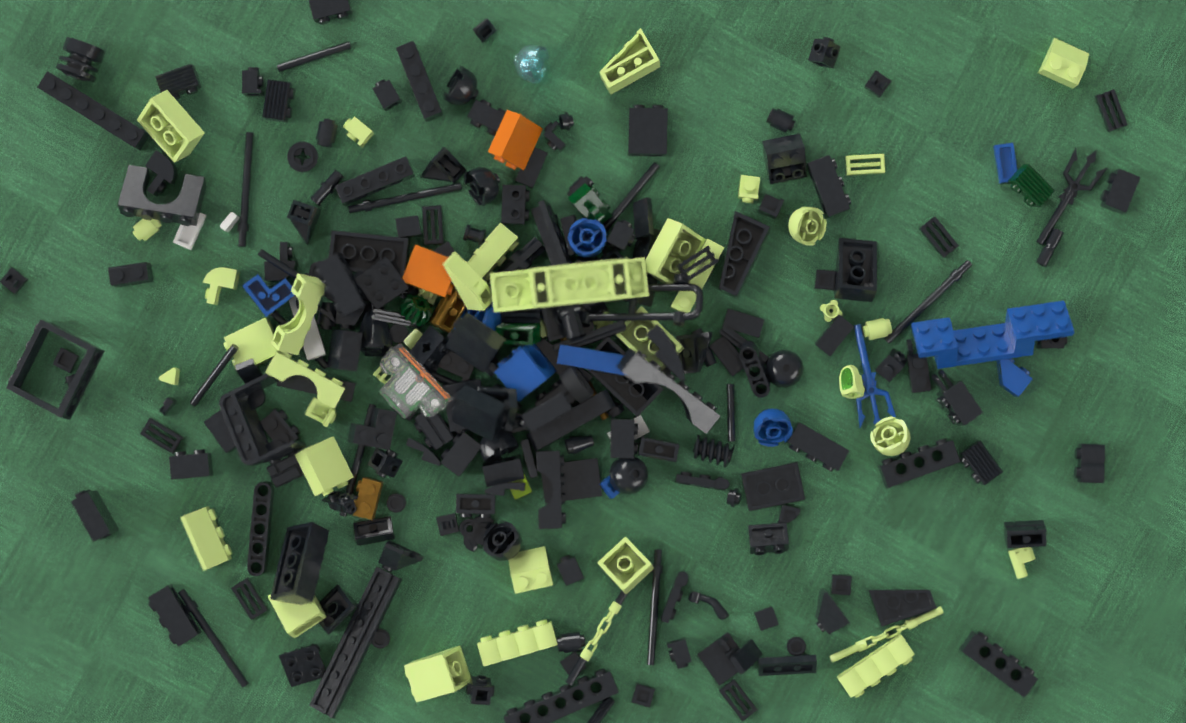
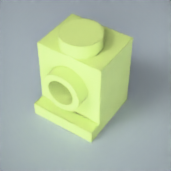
(358, 131)

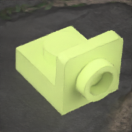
(748, 188)

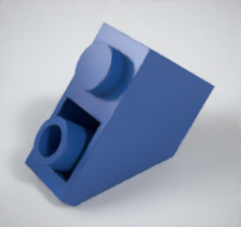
(1012, 377)

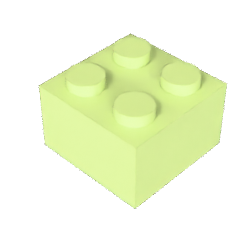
(625, 565)

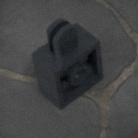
(956, 400)

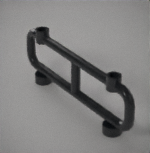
(677, 317)

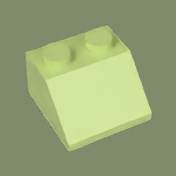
(1064, 63)
(530, 570)

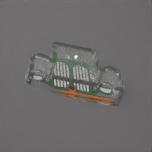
(411, 385)

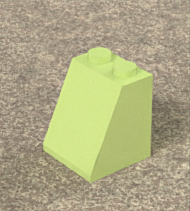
(438, 674)

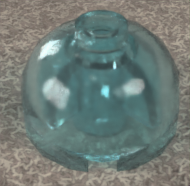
(530, 63)

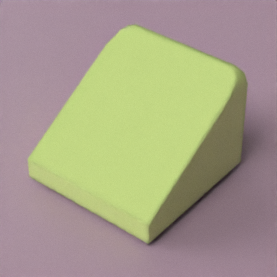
(413, 338)

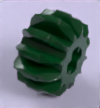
(416, 309)

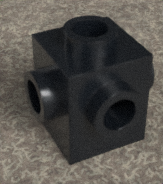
(824, 52)
(385, 462)
(480, 690)

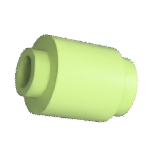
(146, 228)
(877, 328)

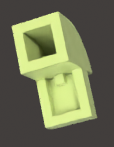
(220, 278)

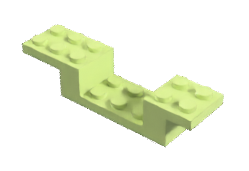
(569, 284)

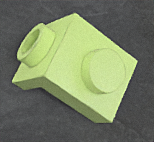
(321, 412)

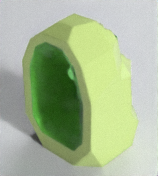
(851, 382)

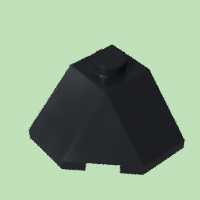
(397, 557)

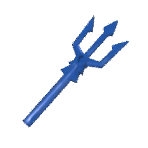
(869, 382)

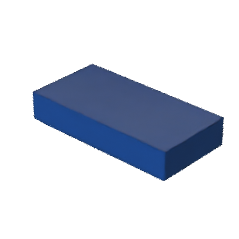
(1005, 161)

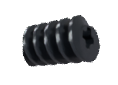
(713, 451)

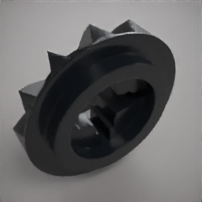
(296, 150)

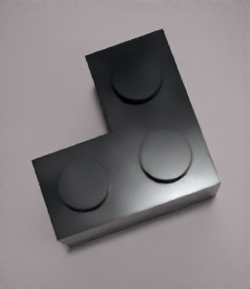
(379, 432)

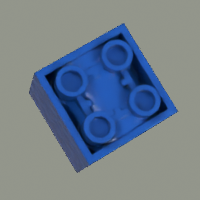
(524, 370)

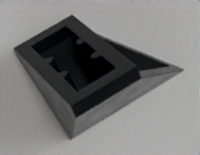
(444, 167)
(304, 218)

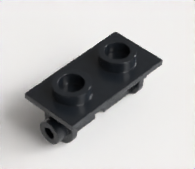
(341, 502)

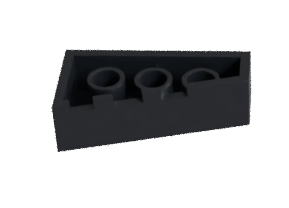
(744, 246)

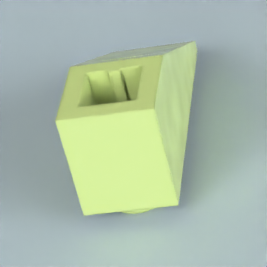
(468, 283)

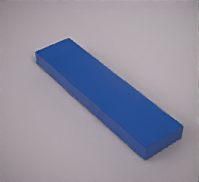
(589, 359)

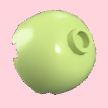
(807, 225)
(890, 436)

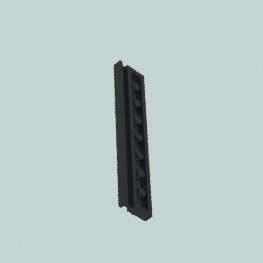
(355, 642)

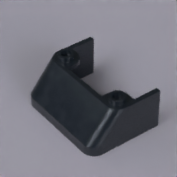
(245, 427)

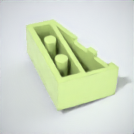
(630, 63)
(493, 251)

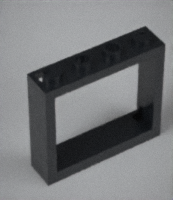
(80, 381)

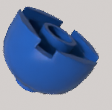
(587, 237)
(772, 427)

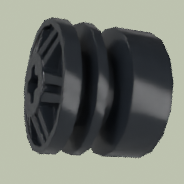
(80, 59)

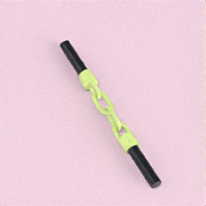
(586, 653)

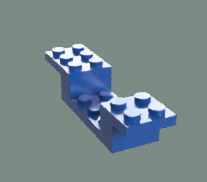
(992, 342)

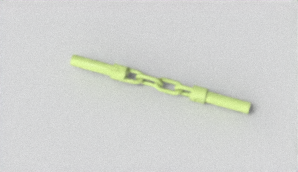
(909, 623)

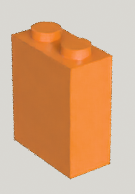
(515, 140)
(427, 272)

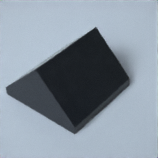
(337, 607)

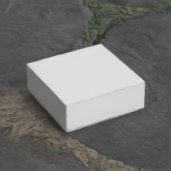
(229, 222)

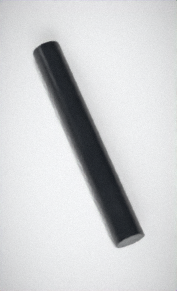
(731, 412)

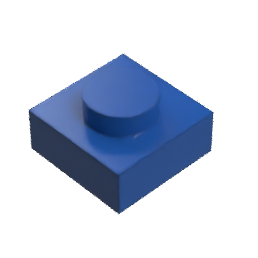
(608, 488)

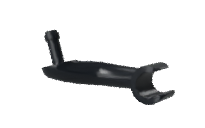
(719, 610)

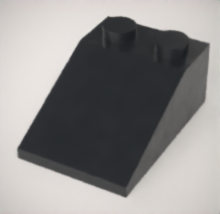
(856, 270)

